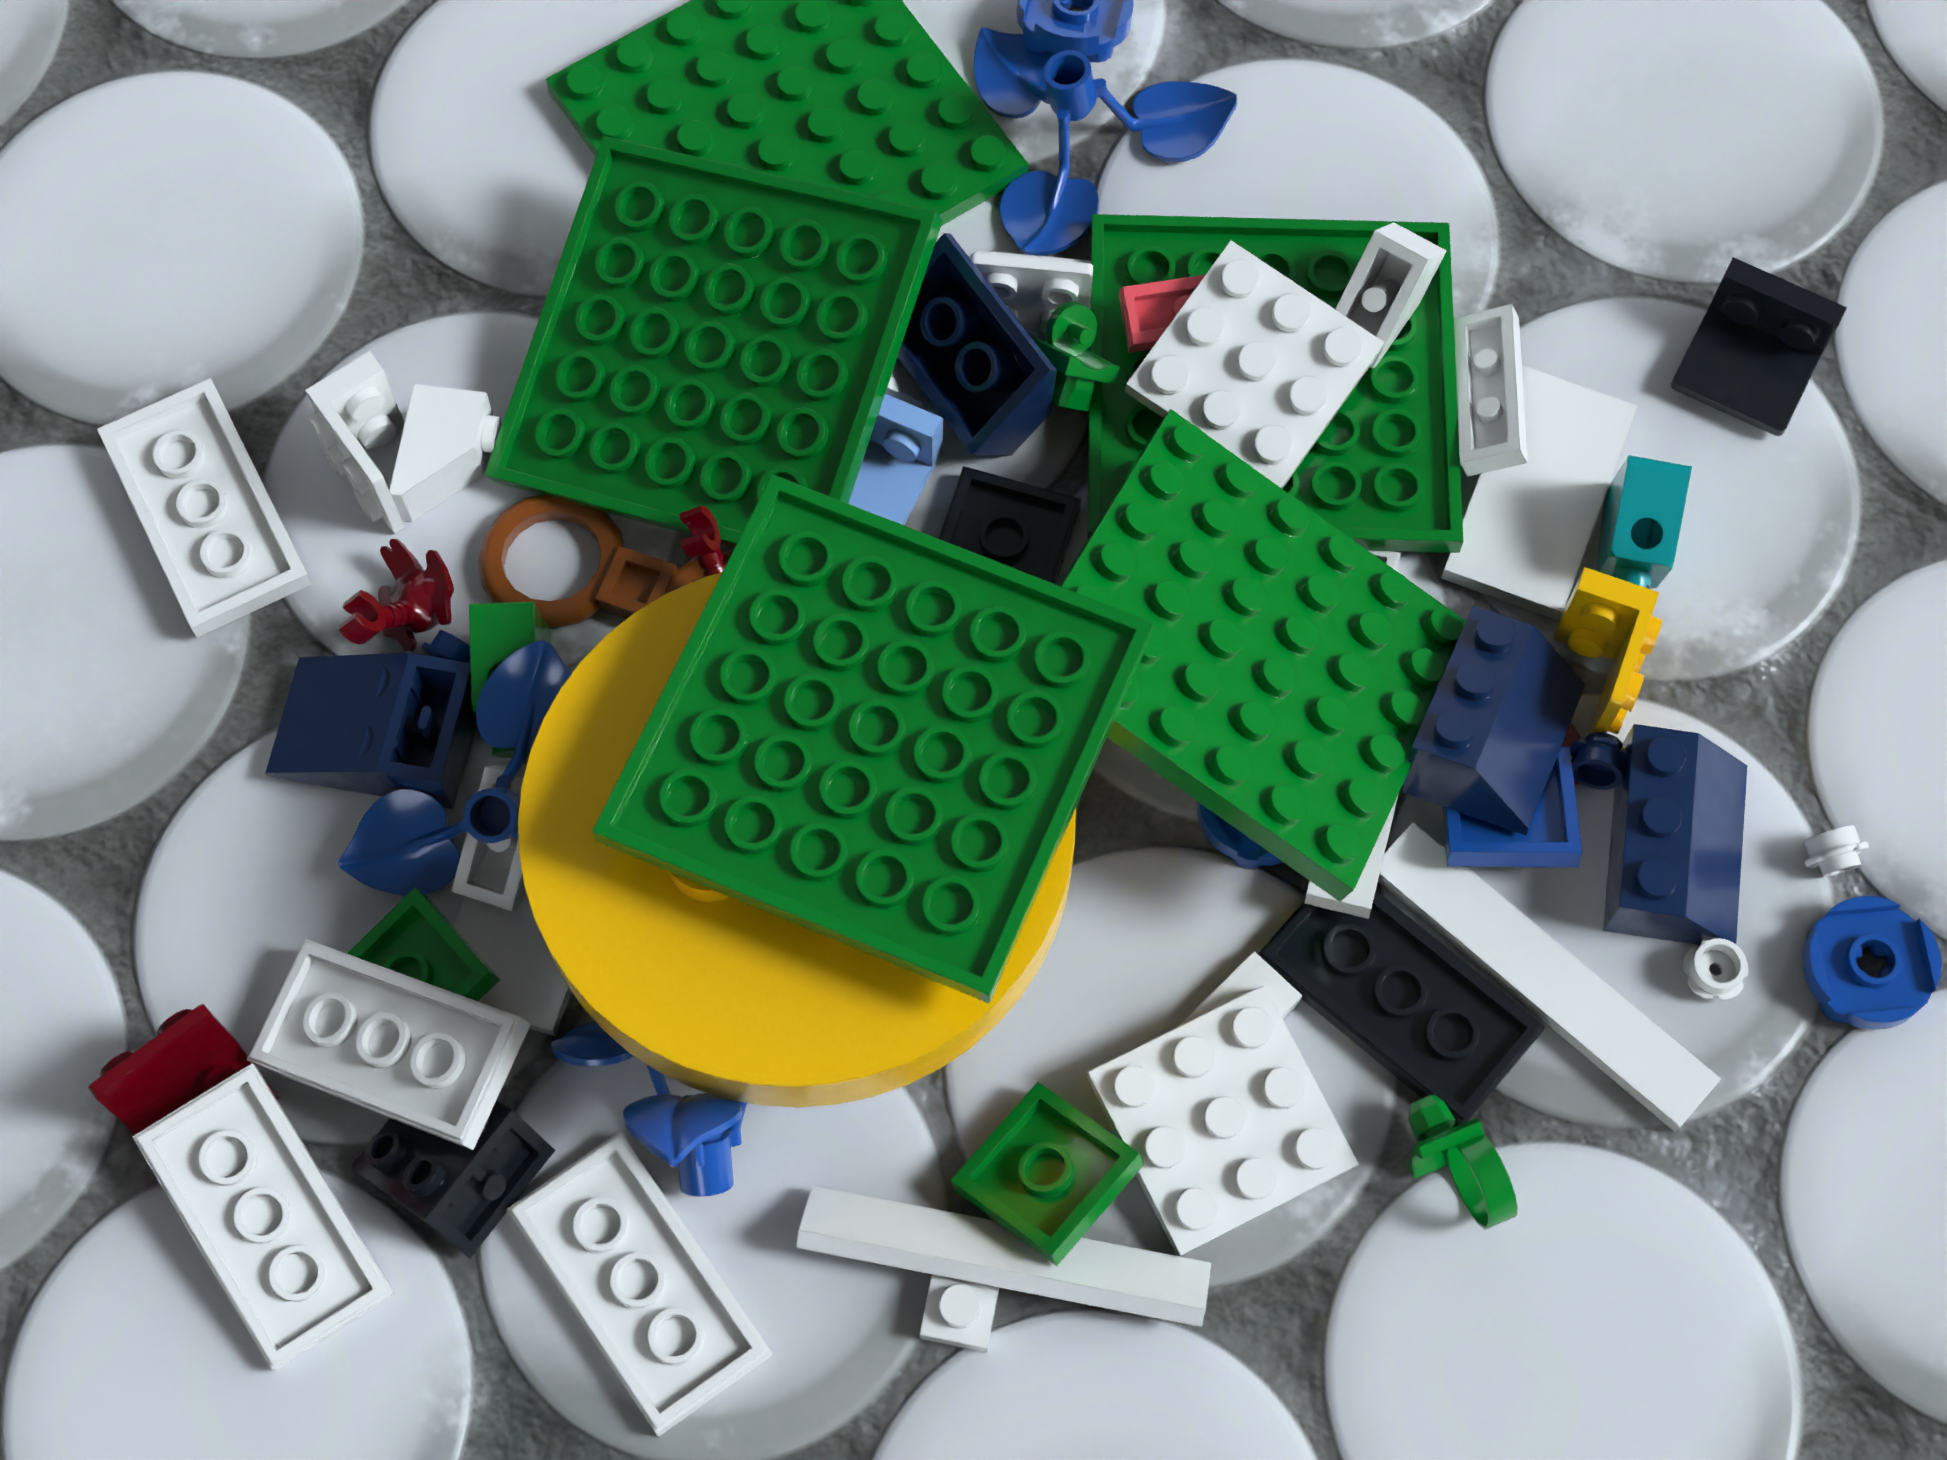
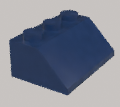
(975, 356)
(1495, 723)
(1676, 839)

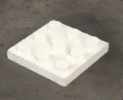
(1255, 363)
(1222, 1119)

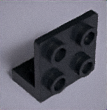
(1757, 347)
(451, 1186)

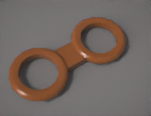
(623, 576)

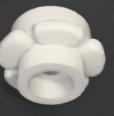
(1835, 851)
(1729, 960)

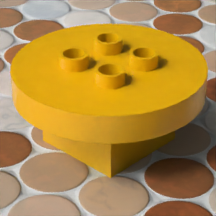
(700, 977)

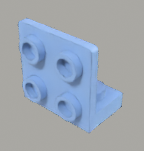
(898, 460)

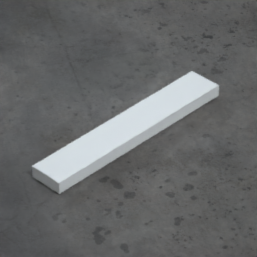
(1546, 978)
(991, 1255)

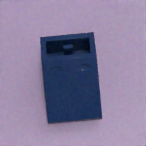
(377, 724)

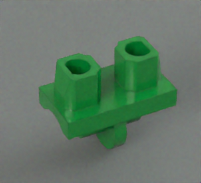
(1068, 336)

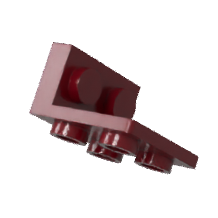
(169, 1070)

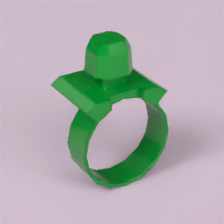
(1470, 1157)

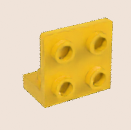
(1613, 622)

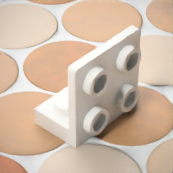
(1035, 284)
(353, 415)

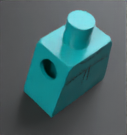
(1642, 520)

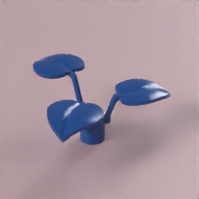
(1055, 212)
(406, 834)
(680, 1130)

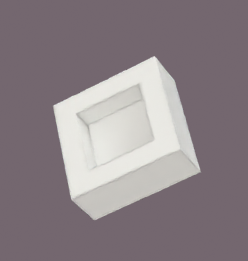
(959, 1313)

